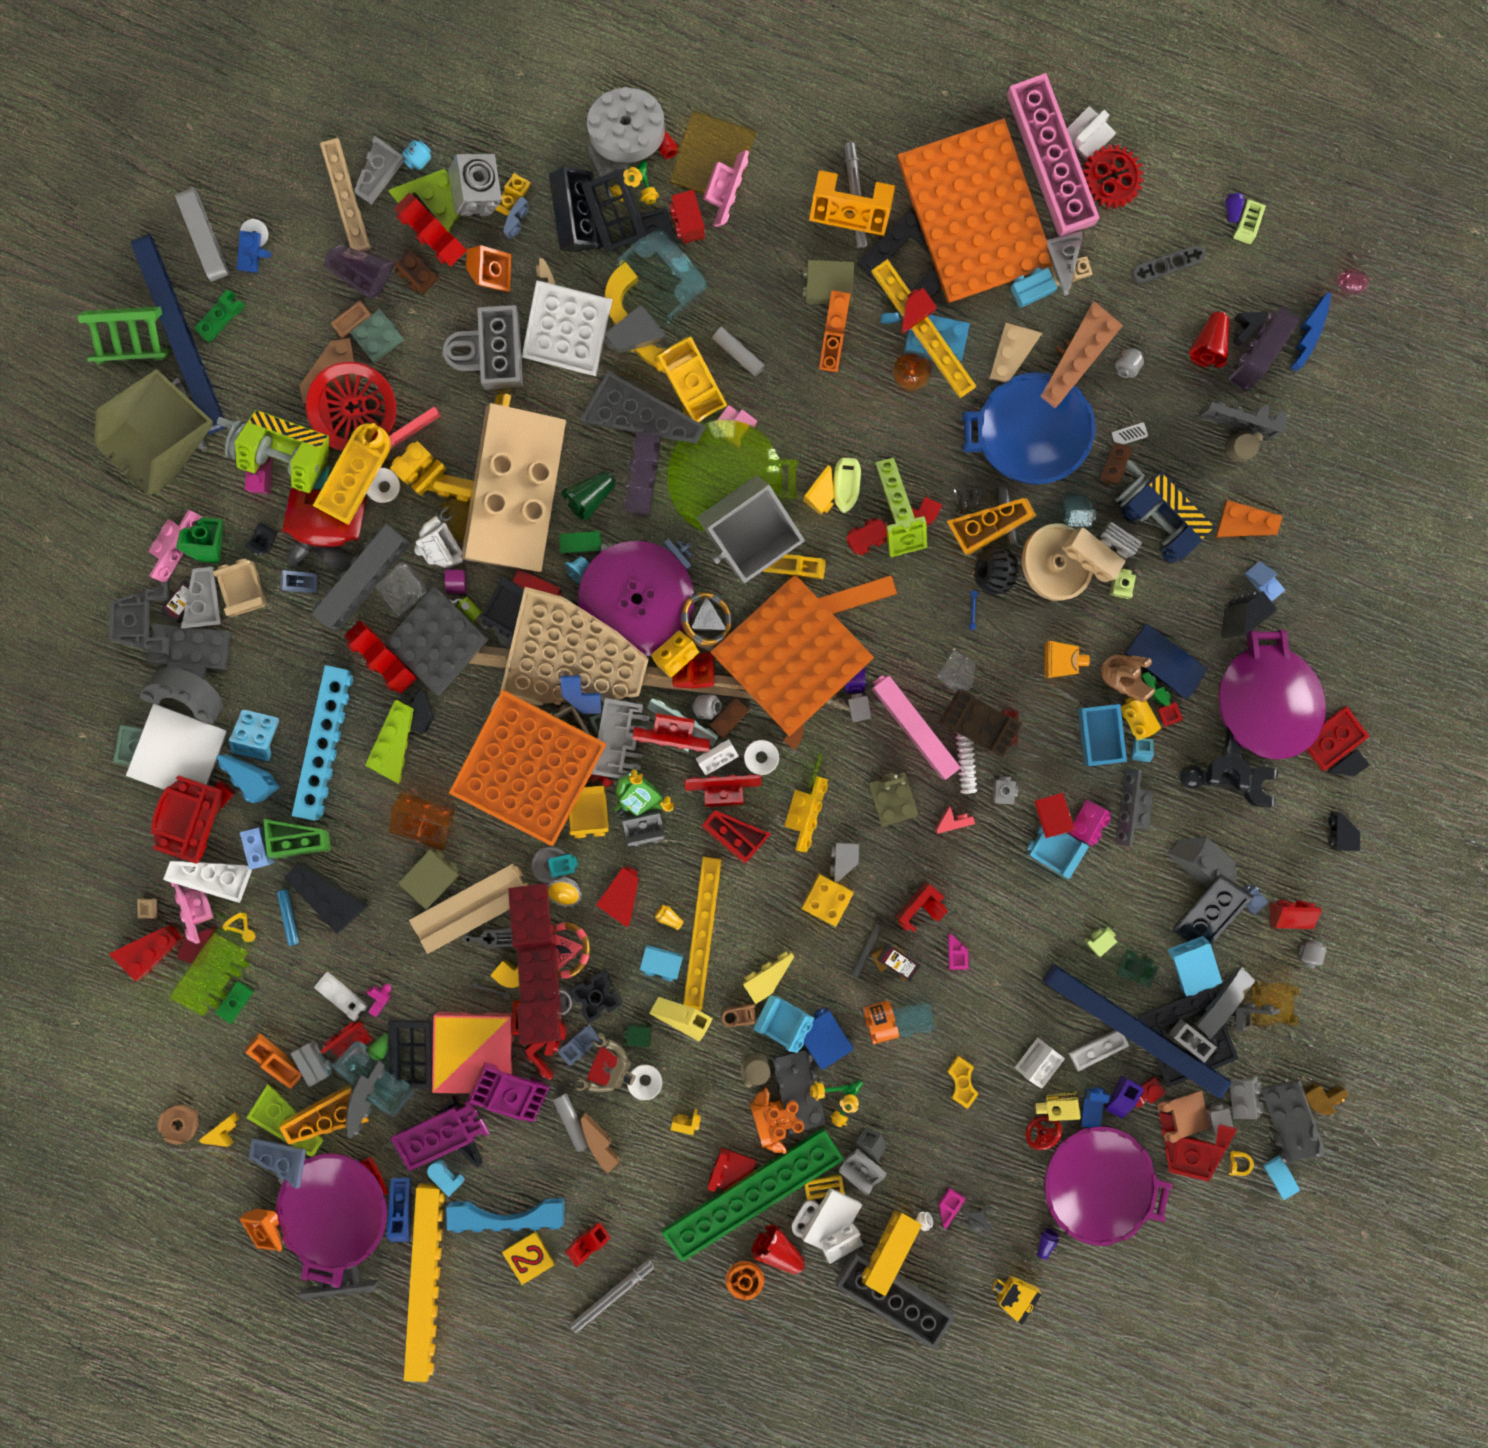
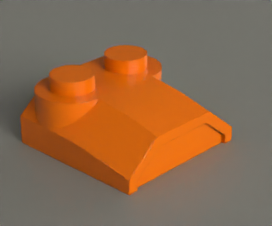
(262, 1228)

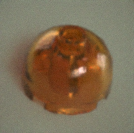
(911, 372)

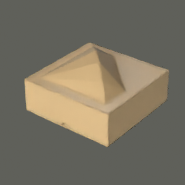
(147, 908)

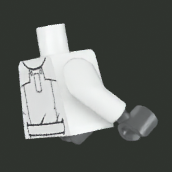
(437, 543)

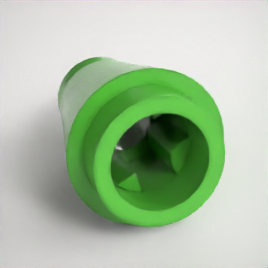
(379, 1048)

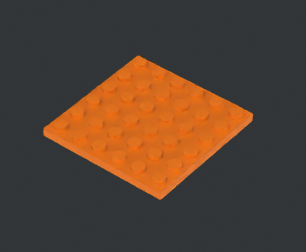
(792, 655)
(527, 768)

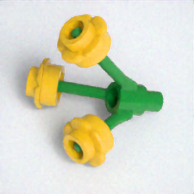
(633, 177)
(848, 1103)

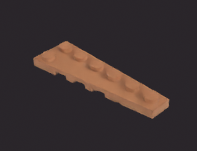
(1087, 343)

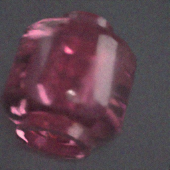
(1353, 281)

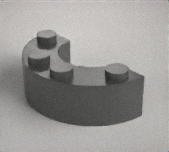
(187, 688)

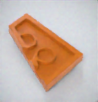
(1246, 521)

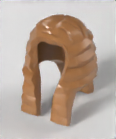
(1124, 675)

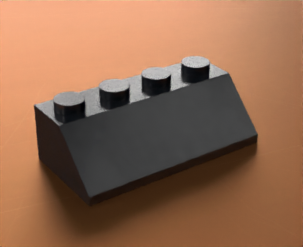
(572, 213)
(1246, 613)

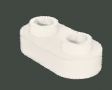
(804, 1216)

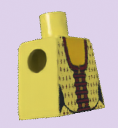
(1067, 1105)

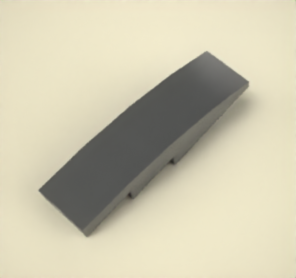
(1225, 1003)

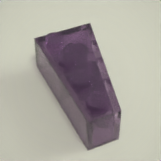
(1264, 348)
(643, 474)

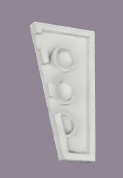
(212, 878)

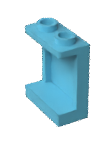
(1058, 853)
(1195, 966)
(784, 1023)

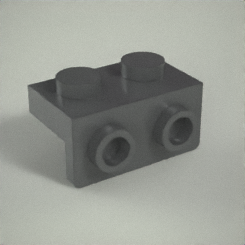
(643, 828)

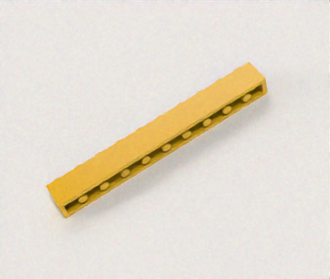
(423, 1283)

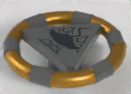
(706, 618)

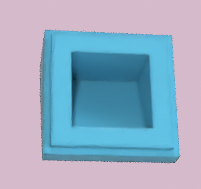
(1143, 750)

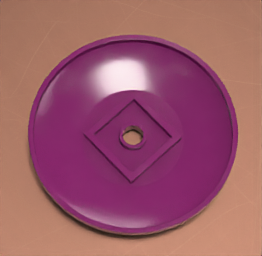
(644, 570)

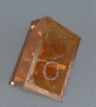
(421, 821)

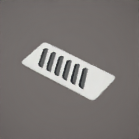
(1130, 434)

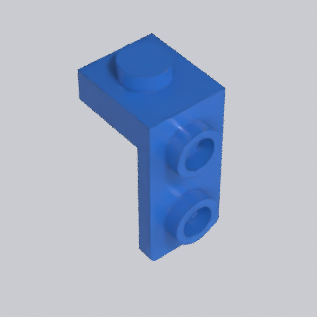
(1093, 1106)

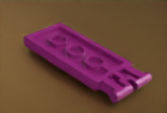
(439, 1135)

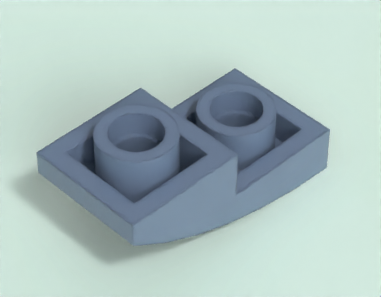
(513, 225)

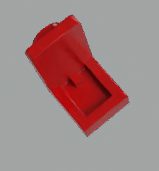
(533, 1057)

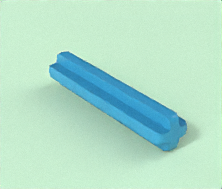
(287, 917)

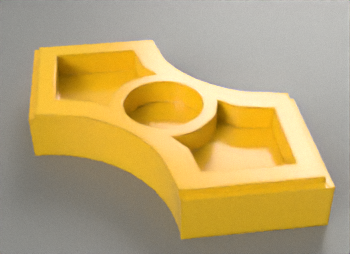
(961, 1073)

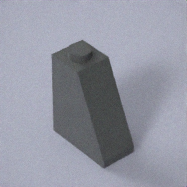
(634, 332)

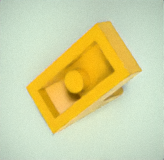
(219, 1135)

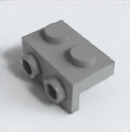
(1246, 1098)
(861, 1171)

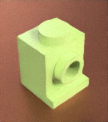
(1118, 589)
(1101, 941)

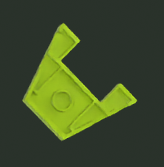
(435, 194)

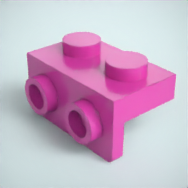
(1090, 823)

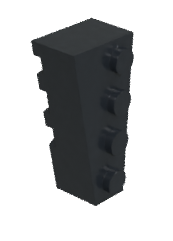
(326, 897)

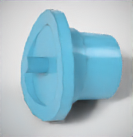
(576, 569)

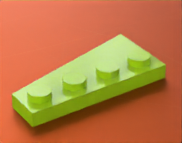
(390, 746)
(273, 1109)

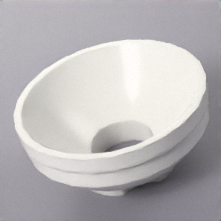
(383, 497)
(772, 757)
(646, 1092)

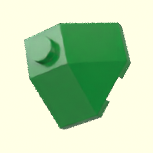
(202, 540)

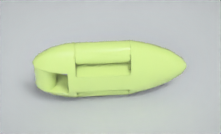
(846, 484)

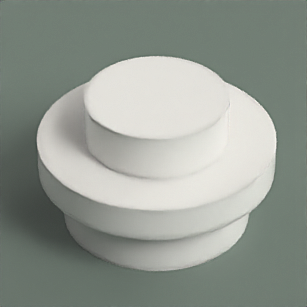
(925, 1219)

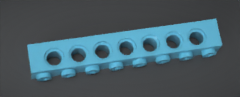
(302, 807)

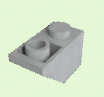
(845, 859)

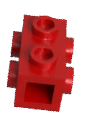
(872, 534)

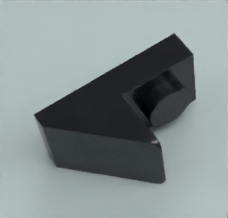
(1249, 323)

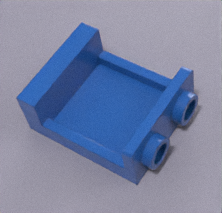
(826, 1039)

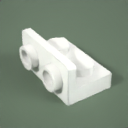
(717, 757)
(841, 1243)

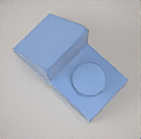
(1264, 580)

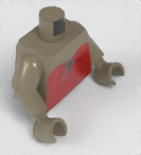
(608, 1068)

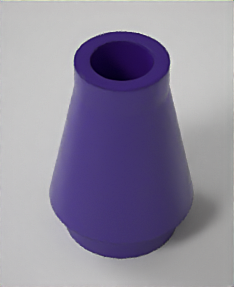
(1234, 207)
(1047, 1243)

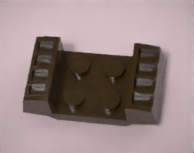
(980, 723)

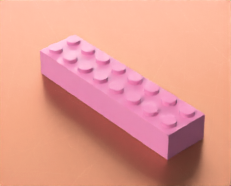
(1052, 155)

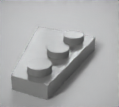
(202, 600)

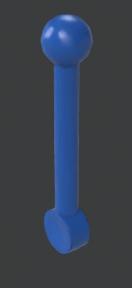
(972, 626)

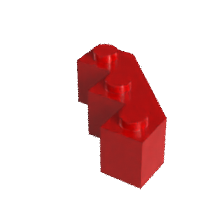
(429, 230)
(379, 657)

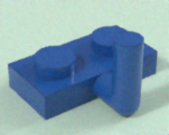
(250, 251)

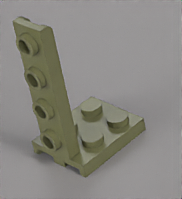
(893, 798)

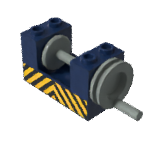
(1162, 495)

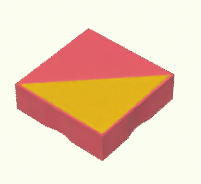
(463, 1045)

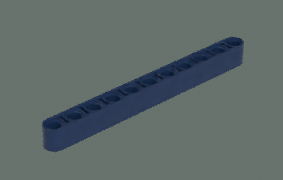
(177, 329)
(1137, 1031)

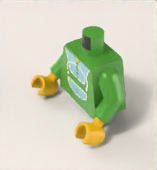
(639, 795)

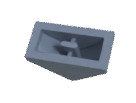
(298, 581)

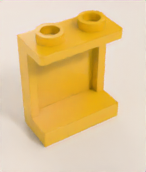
(590, 813)

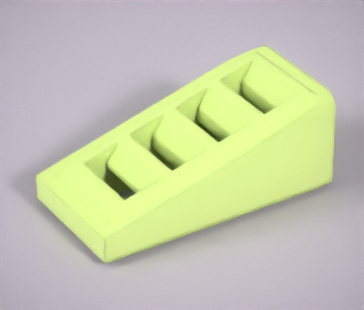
(1243, 232)

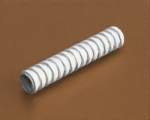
(966, 764)

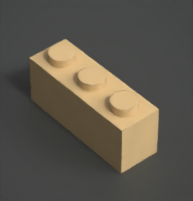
(1093, 555)

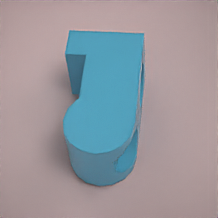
(443, 1177)

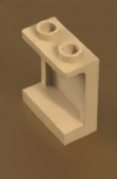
(240, 587)

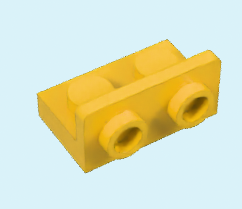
(684, 1125)

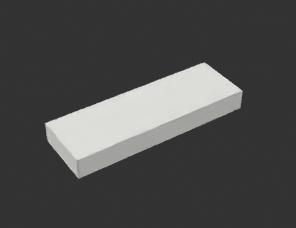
(1098, 1050)

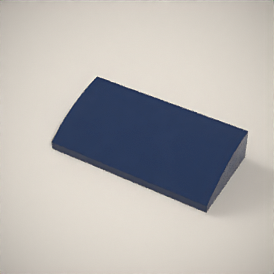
(1169, 662)

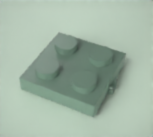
(377, 336)

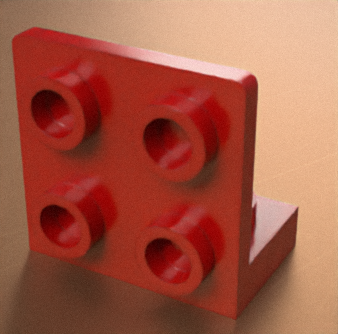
(350, 1033)
(729, 1169)

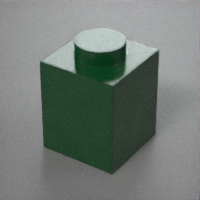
(638, 1035)

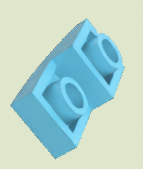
(1281, 1177)

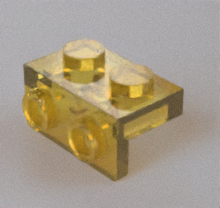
(458, 521)

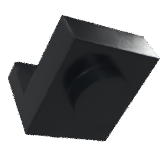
(261, 540)

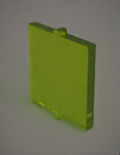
(814, 771)

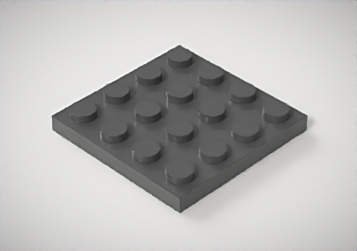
(436, 641)

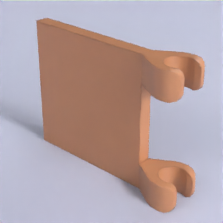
(1188, 1115)

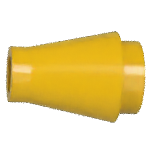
(668, 917)

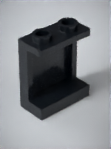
(503, 607)

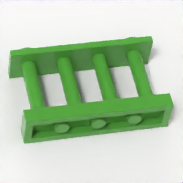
(130, 316)

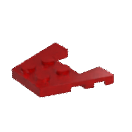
(1193, 1156)

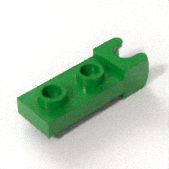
(219, 316)

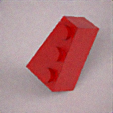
(734, 835)
(147, 952)

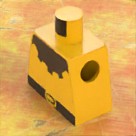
(1016, 1297)

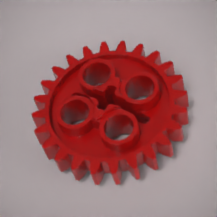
(1105, 160)

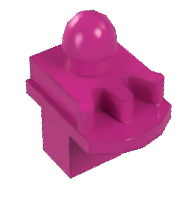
(381, 997)

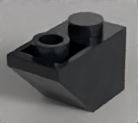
(422, 712)
(1343, 833)

